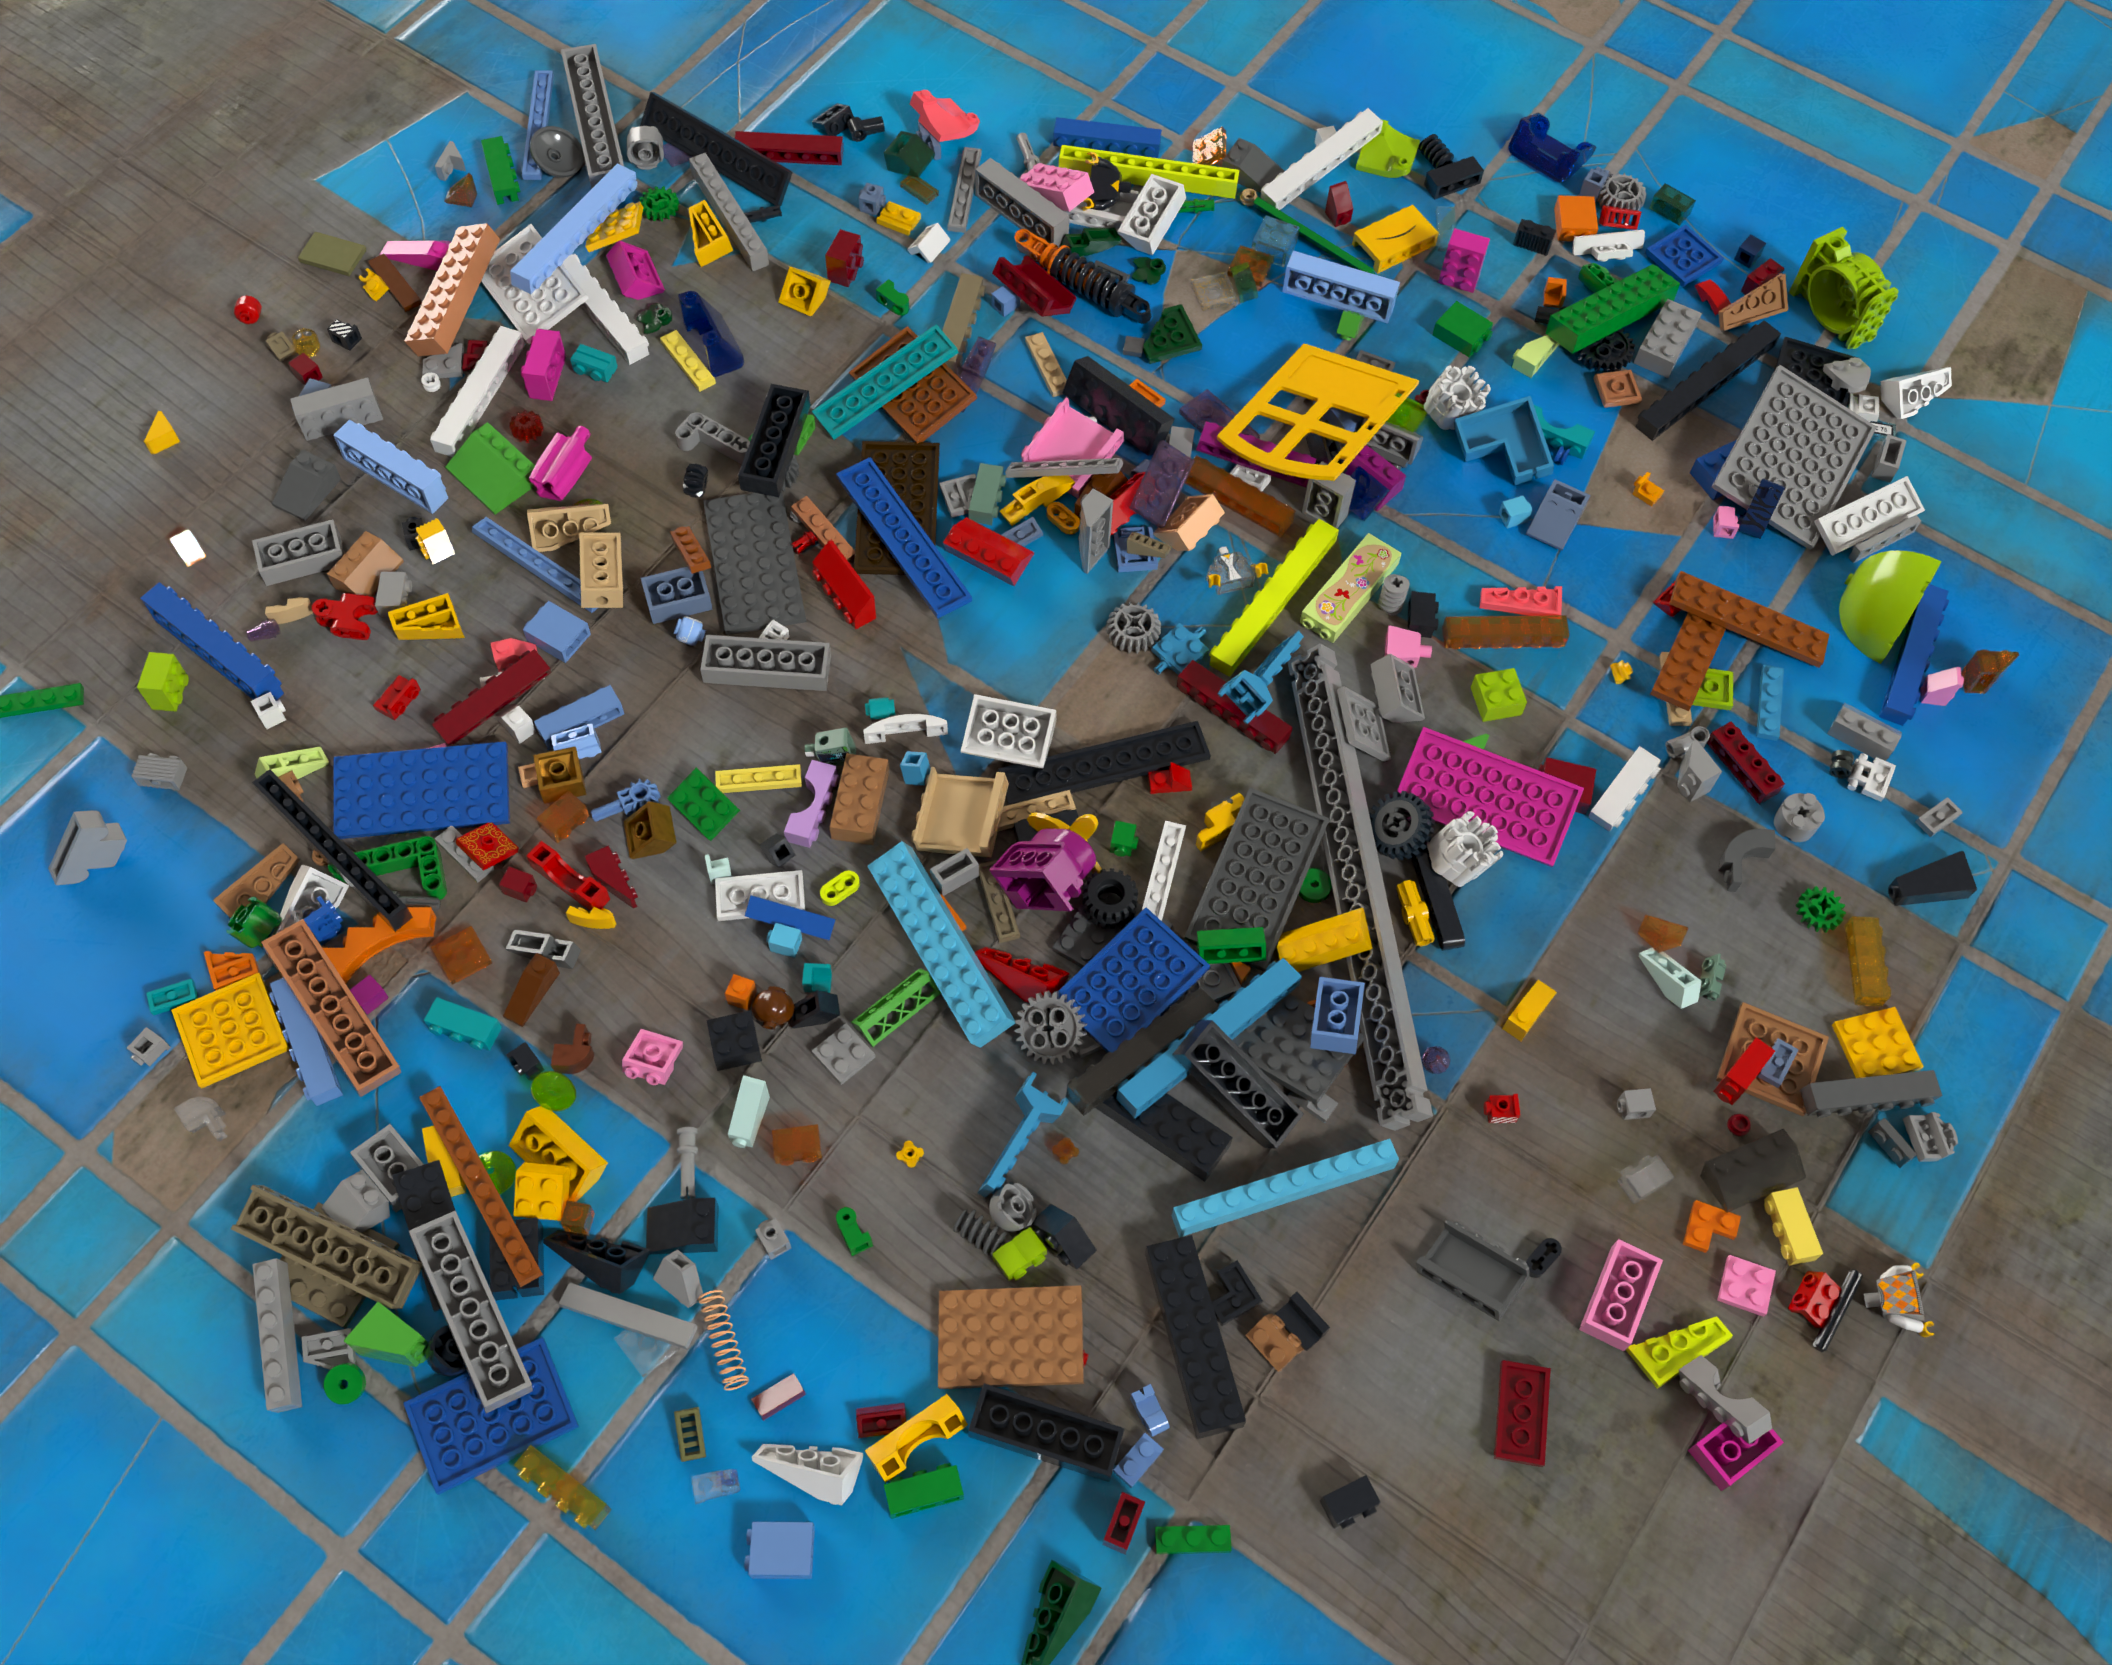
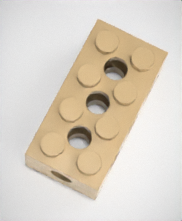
(601, 549)

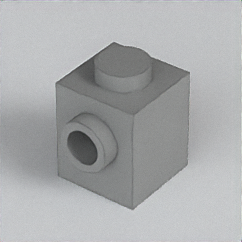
(772, 1238)

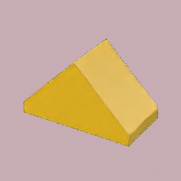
(160, 434)

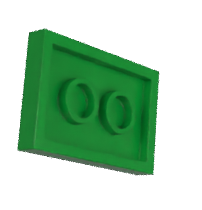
(703, 804)

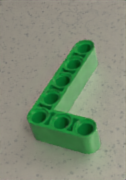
(397, 862)

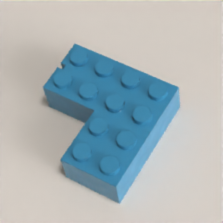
(1508, 429)

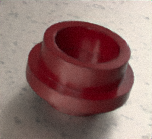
(1739, 1124)

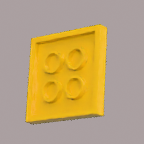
(616, 227)
(1877, 1044)

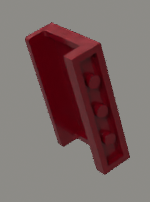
(1035, 286)

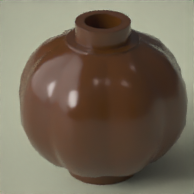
(773, 1007)

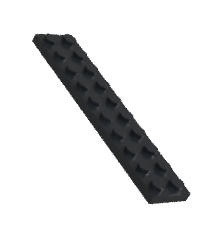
(725, 152)
(1107, 763)

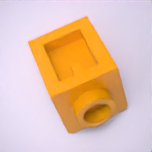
(1646, 490)

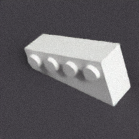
(1625, 788)

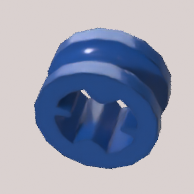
(1561, 455)

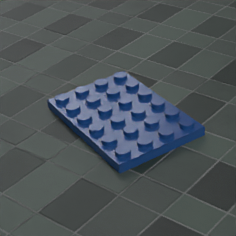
(1133, 980)
(465, 1441)

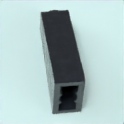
(1938, 881)

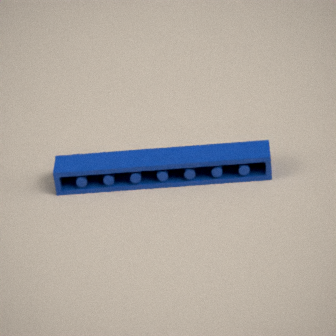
(1913, 656)

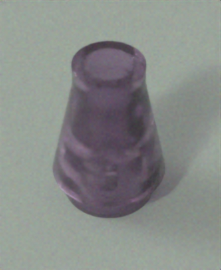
(264, 630)

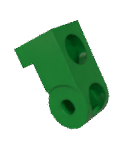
(892, 299)
(849, 1229)

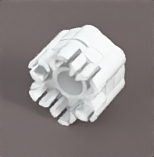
(1455, 396)
(1463, 849)

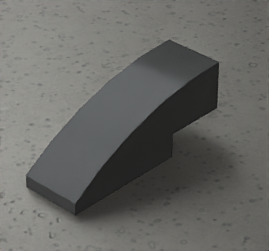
(529, 943)

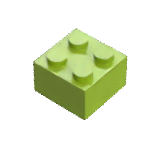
(162, 681)
(1498, 695)

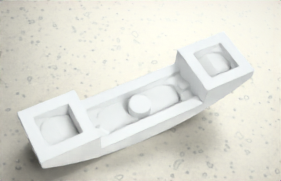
(905, 723)

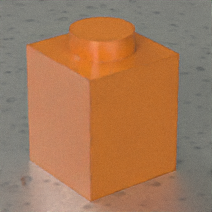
(740, 992)

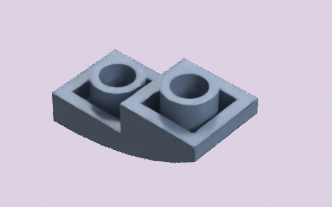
(930, 140)

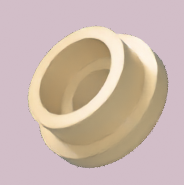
(1248, 196)

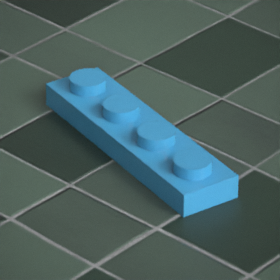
(1770, 702)

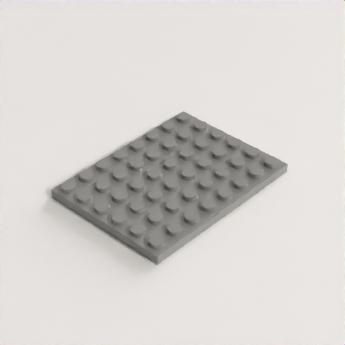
(1800, 443)

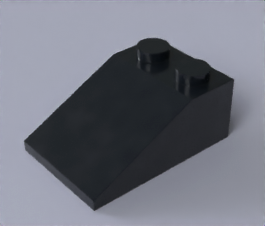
(683, 1226)

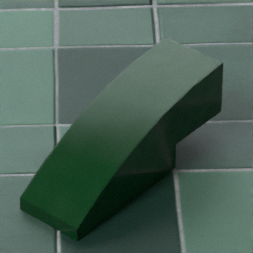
(1092, 240)

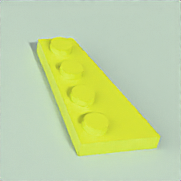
(1665, 1355)

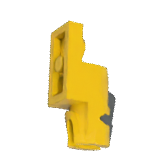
(1219, 820)

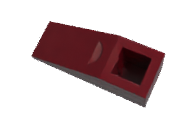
(606, 871)

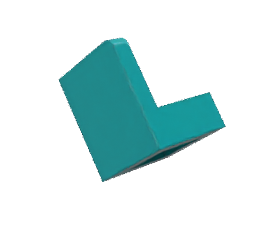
(817, 977)

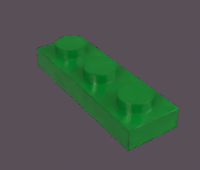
(1193, 1539)

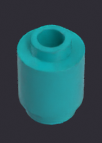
(880, 708)

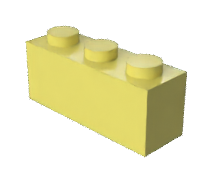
(1792, 1226)

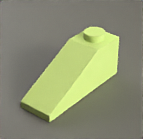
(1533, 355)
(300, 762)

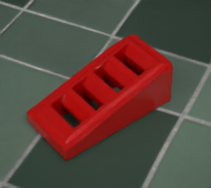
(1621, 211)

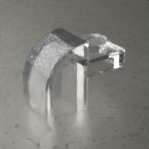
(201, 1112)

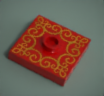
(487, 845)

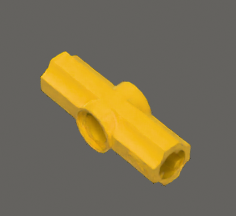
(1415, 913)

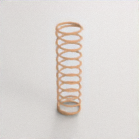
(720, 1343)

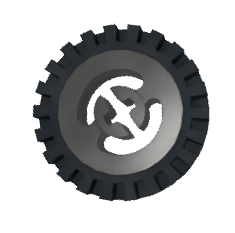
(1390, 816)

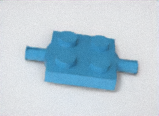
(1179, 649)

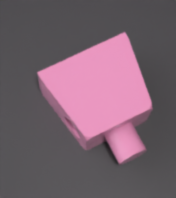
(1406, 645)

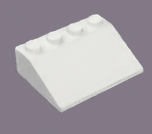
(1009, 731)

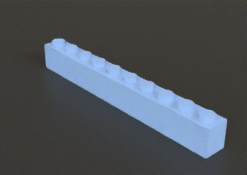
(573, 229)

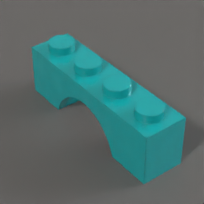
(1575, 438)

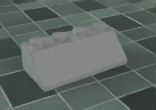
(1094, 528)

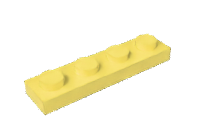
(687, 360)
(759, 778)

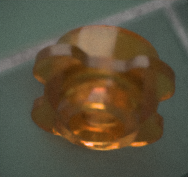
(1058, 1149)

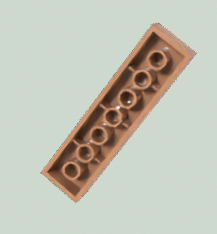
(452, 290)
(331, 1007)

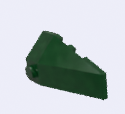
(1062, 1609)

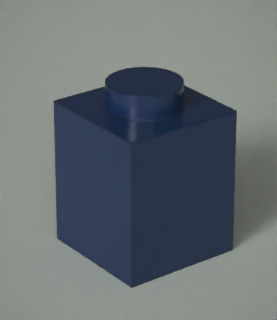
(1750, 251)

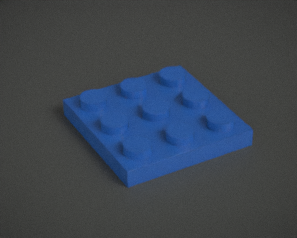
(1684, 255)

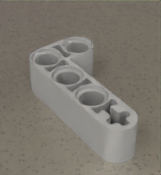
(702, 428)

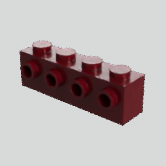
(1745, 763)

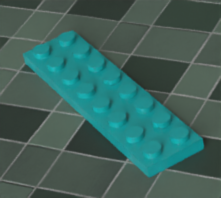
(885, 382)

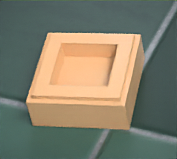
(528, 775)

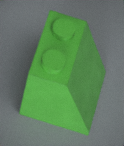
(387, 1338)

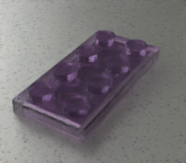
(1210, 409)
(1161, 484)

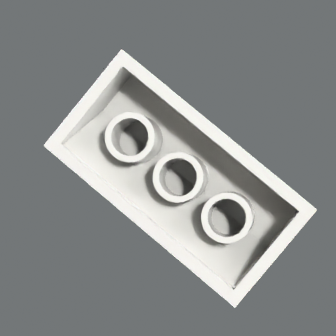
(1152, 213)

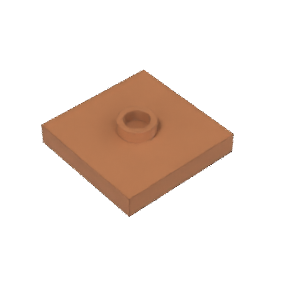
(1617, 388)

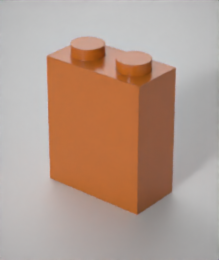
(1575, 217)

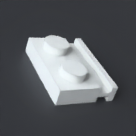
(1865, 406)

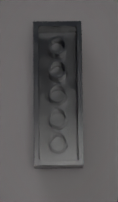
(1117, 405)
(774, 440)
(1238, 1084)
(1174, 1132)
(1046, 1432)

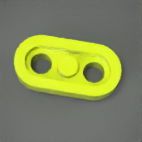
(839, 889)

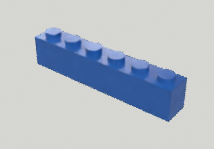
(1107, 137)

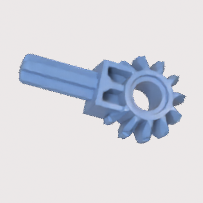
(628, 800)

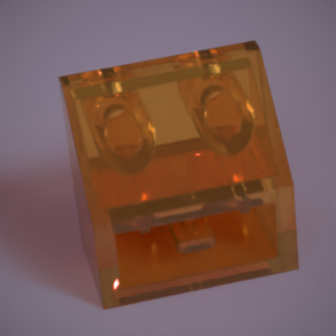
(1986, 669)

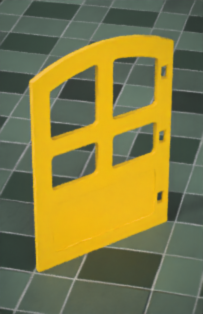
(1331, 382)

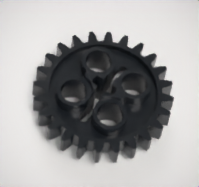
(1609, 352)

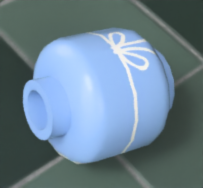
(689, 630)

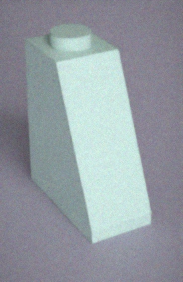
(748, 1112)

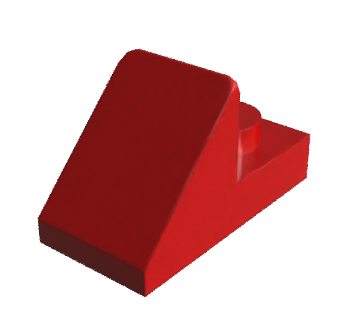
(1172, 780)

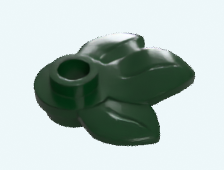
(1148, 270)
(654, 317)

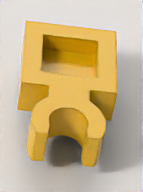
(374, 285)

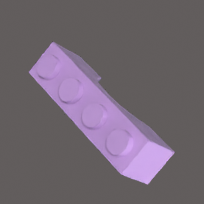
(803, 826)

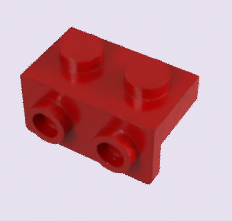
(1815, 1298)

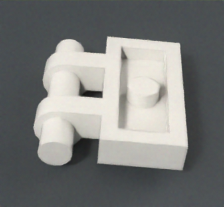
(1878, 778)

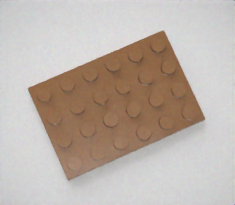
(1010, 1337)

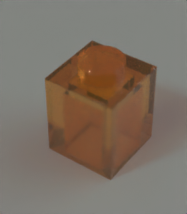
(577, 1217)

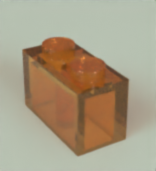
(563, 817)
(796, 1144)

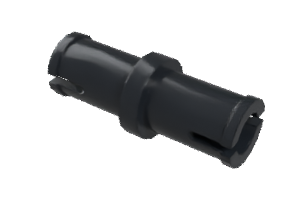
(763, 214)

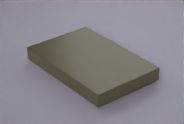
(332, 253)

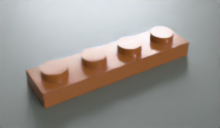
(690, 549)

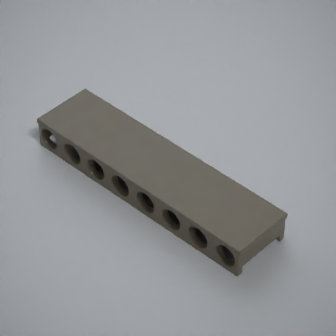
(328, 1247)

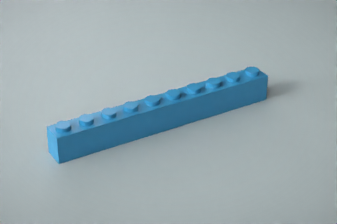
(1232, 1017)

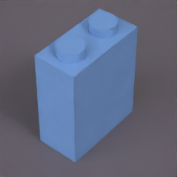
(556, 631)
(780, 1550)

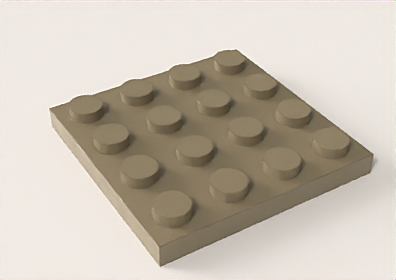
(323, 1294)

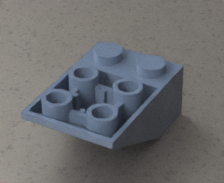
(1558, 514)

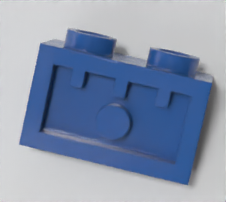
(324, 921)

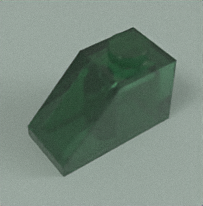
(1244, 282)

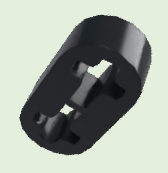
(1546, 1261)

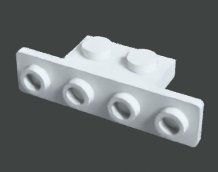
(1609, 245)

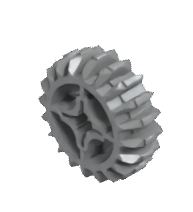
(1622, 192)
(1133, 621)

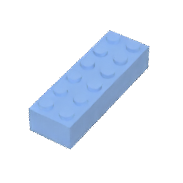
(1340, 286)
(391, 466)

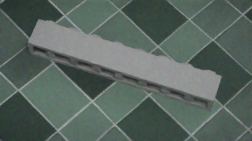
(729, 212)

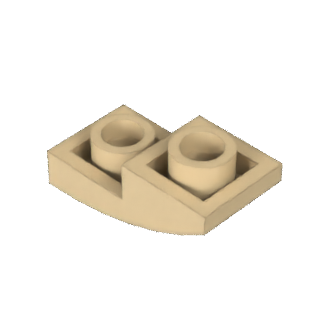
(295, 610)

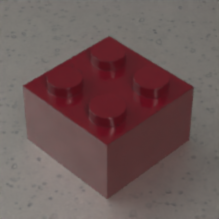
(844, 258)

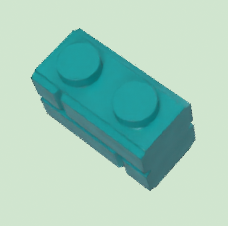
(593, 363)

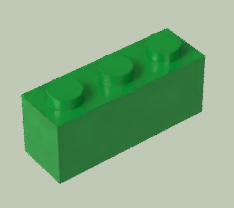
(1232, 945)
(923, 1490)

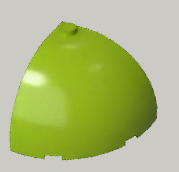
(1883, 598)

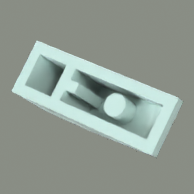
(1672, 978)

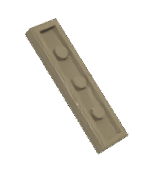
(998, 905)

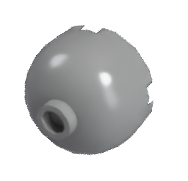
(1012, 1207)

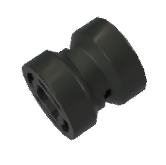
(1841, 764)

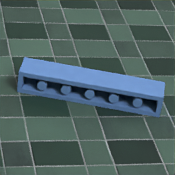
(307, 1047)

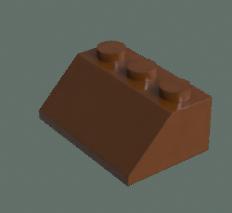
(1103, 483)

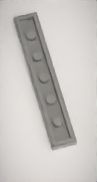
(964, 190)
(1064, 467)
(628, 1315)

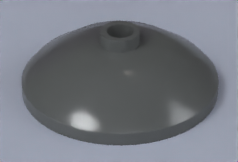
(561, 145)

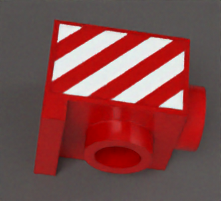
(1498, 1115)

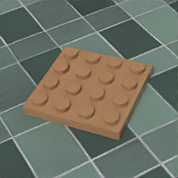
(1754, 1023)

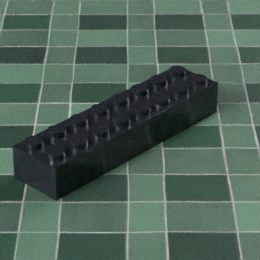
(1195, 1337)

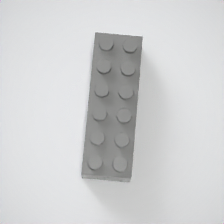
(1020, 202)
(766, 662)

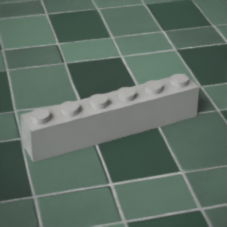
(277, 1336)

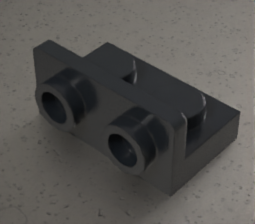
(834, 119)

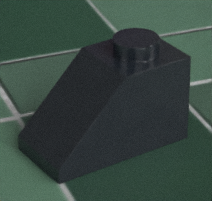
(815, 1010)

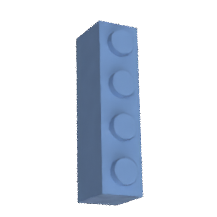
(593, 709)

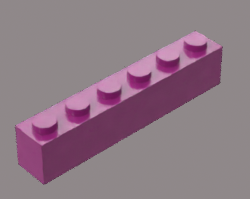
(1210, 445)

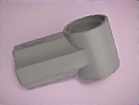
(1679, 745)

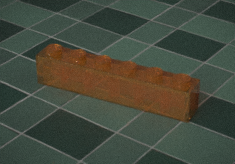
(1240, 496)
(1505, 631)

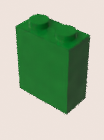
(1463, 329)

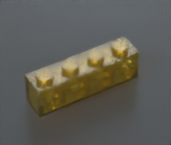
(1867, 961)
(562, 1487)

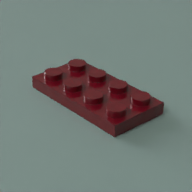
(1522, 1413)

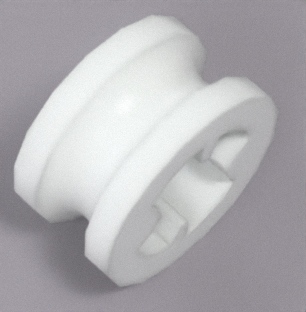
(432, 386)

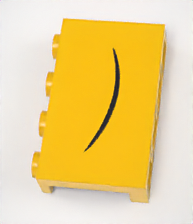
(1396, 238)

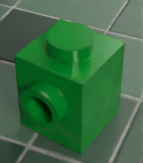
(1123, 839)

